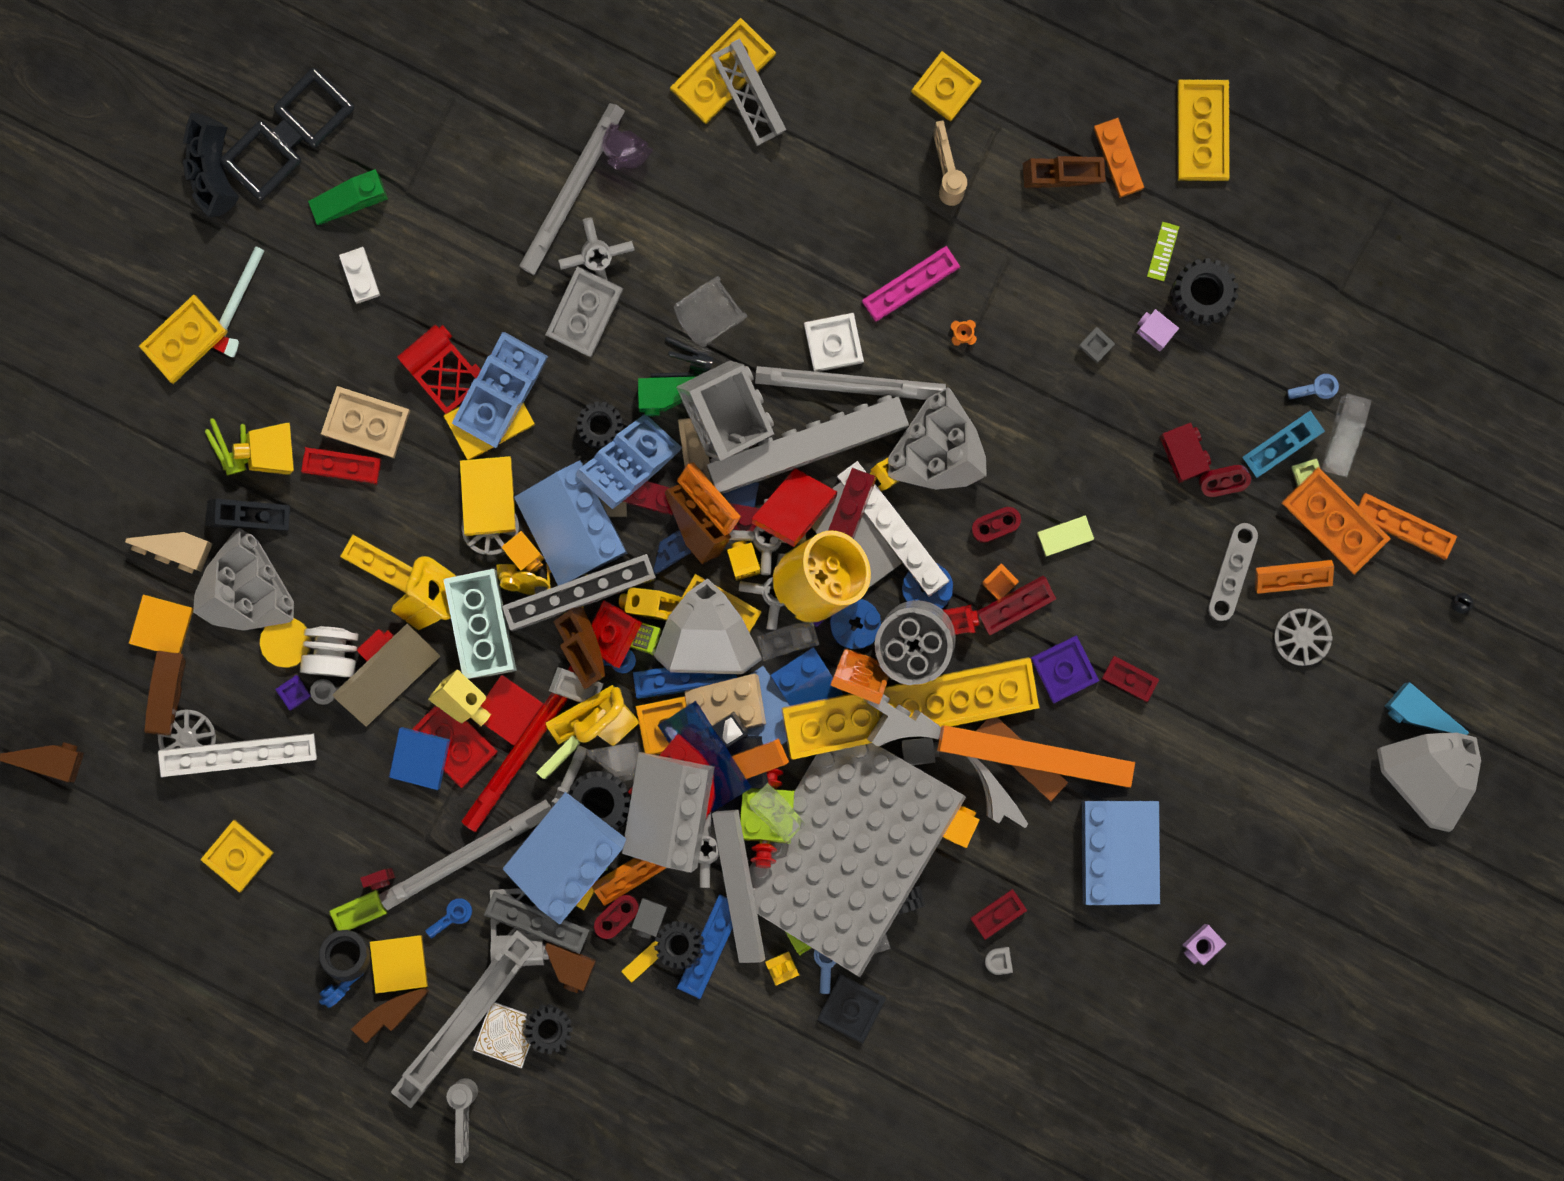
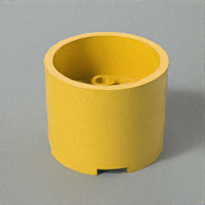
(822, 576)

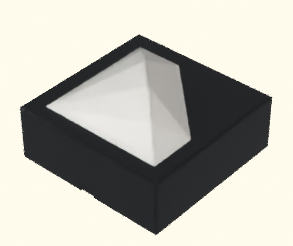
(730, 729)

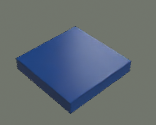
(419, 758)

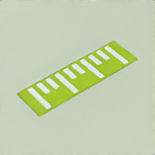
(1163, 251)

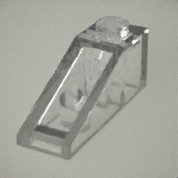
(1346, 434)

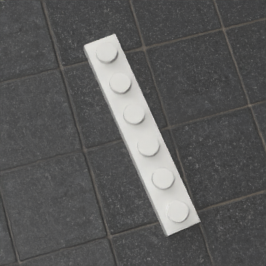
(901, 538)
(237, 755)

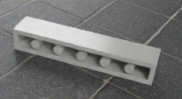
(579, 592)

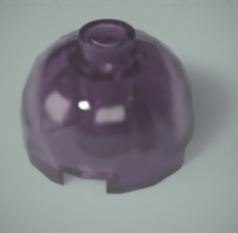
(624, 148)

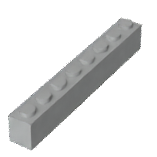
(809, 444)

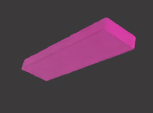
(911, 284)

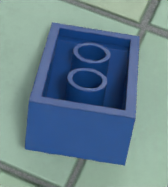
(805, 680)

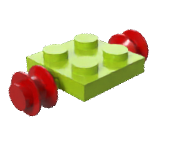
(756, 829)

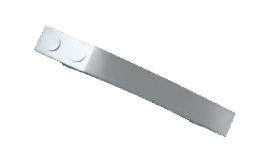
(897, 724)
(464, 1019)

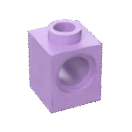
(1156, 329)
(1215, 944)

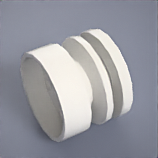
(329, 652)

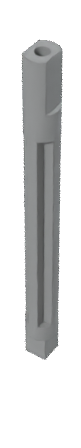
(569, 192)
(847, 383)
(465, 855)

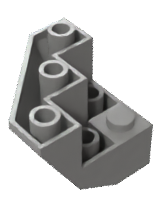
(939, 447)
(242, 587)
(706, 635)
(1434, 775)

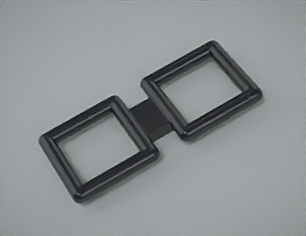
(287, 134)

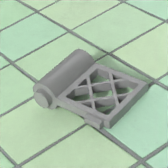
(498, 942)
(460, 1097)

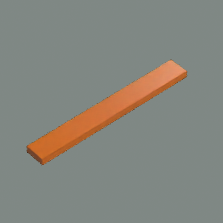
(1035, 756)

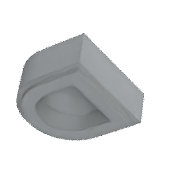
(999, 961)

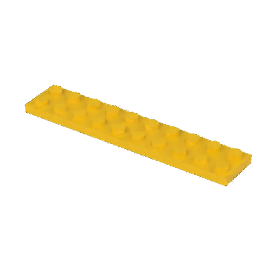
(947, 701)

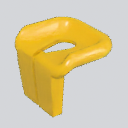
(415, 604)
(608, 721)

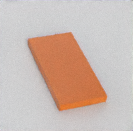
(1336, 520)
(860, 676)

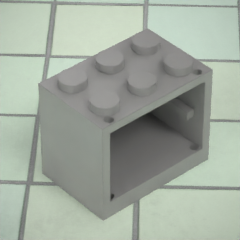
(726, 410)

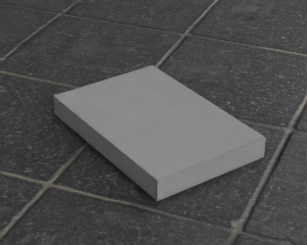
(584, 311)

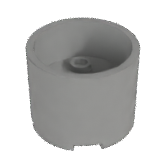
(910, 622)

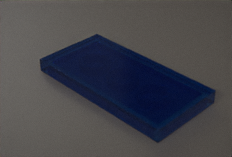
(698, 731)

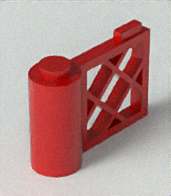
(426, 353)

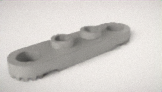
(1232, 571)

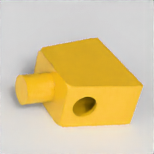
(267, 449)
(646, 603)

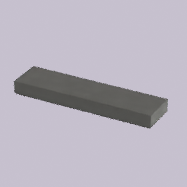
(536, 922)

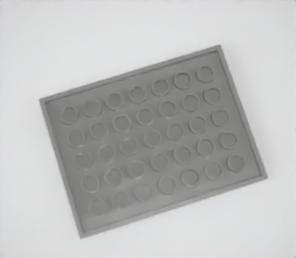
(858, 855)

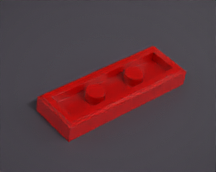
(341, 465)

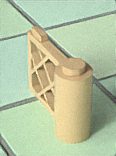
(953, 181)

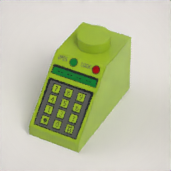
(647, 639)

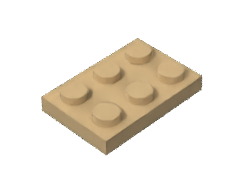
(365, 422)
(736, 695)

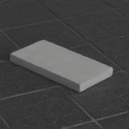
(879, 554)

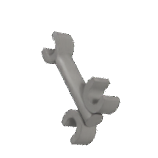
(570, 776)

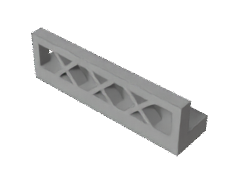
(757, 88)

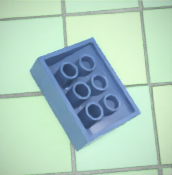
(570, 525)
(1120, 852)
(564, 857)

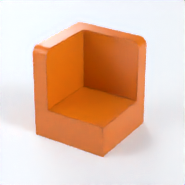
(1000, 582)

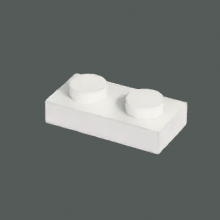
(359, 275)

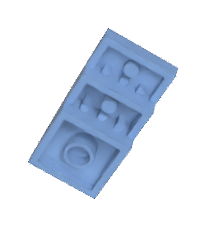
(499, 389)
(628, 461)

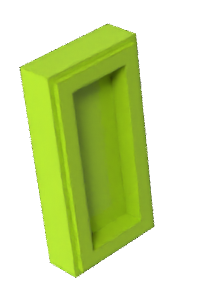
(358, 911)

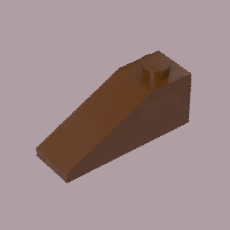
(696, 528)
(52, 760)

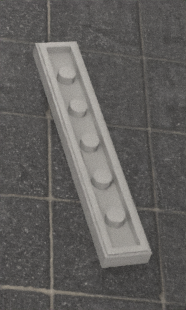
(738, 886)

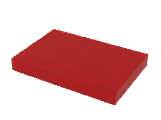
(794, 507)
(467, 747)

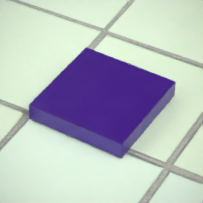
(1064, 669)

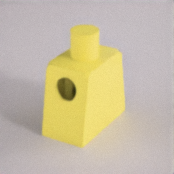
(460, 699)

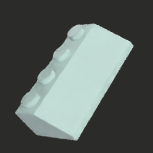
(479, 624)

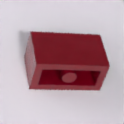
(1185, 452)

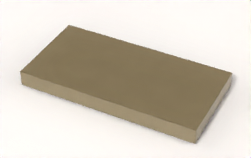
(386, 675)

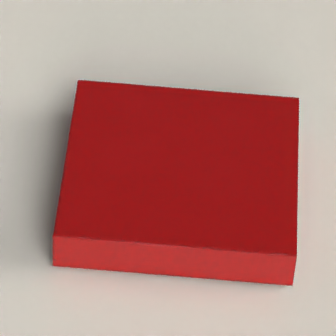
(614, 632)
(510, 709)

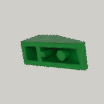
(348, 197)
(659, 394)

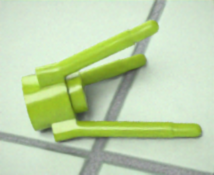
(228, 463)

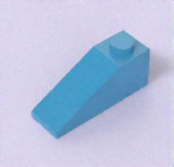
(1283, 444)
(1418, 710)

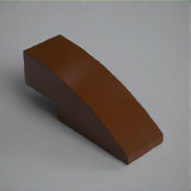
(1063, 171)
(581, 646)
(164, 692)
(388, 1014)

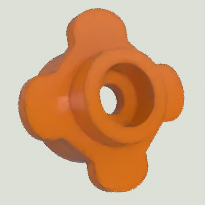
(968, 327)

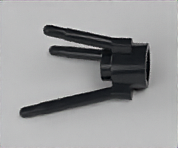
(699, 361)

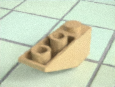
(178, 547)

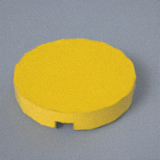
(284, 643)

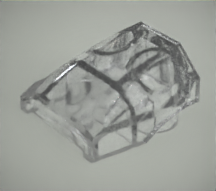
(708, 312)

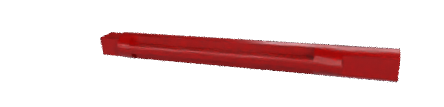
(514, 761)

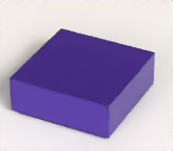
(293, 692)

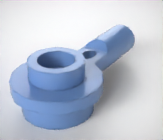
(1324, 387)
(825, 976)

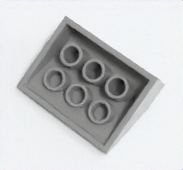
(668, 811)

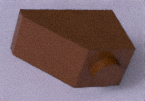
(570, 967)

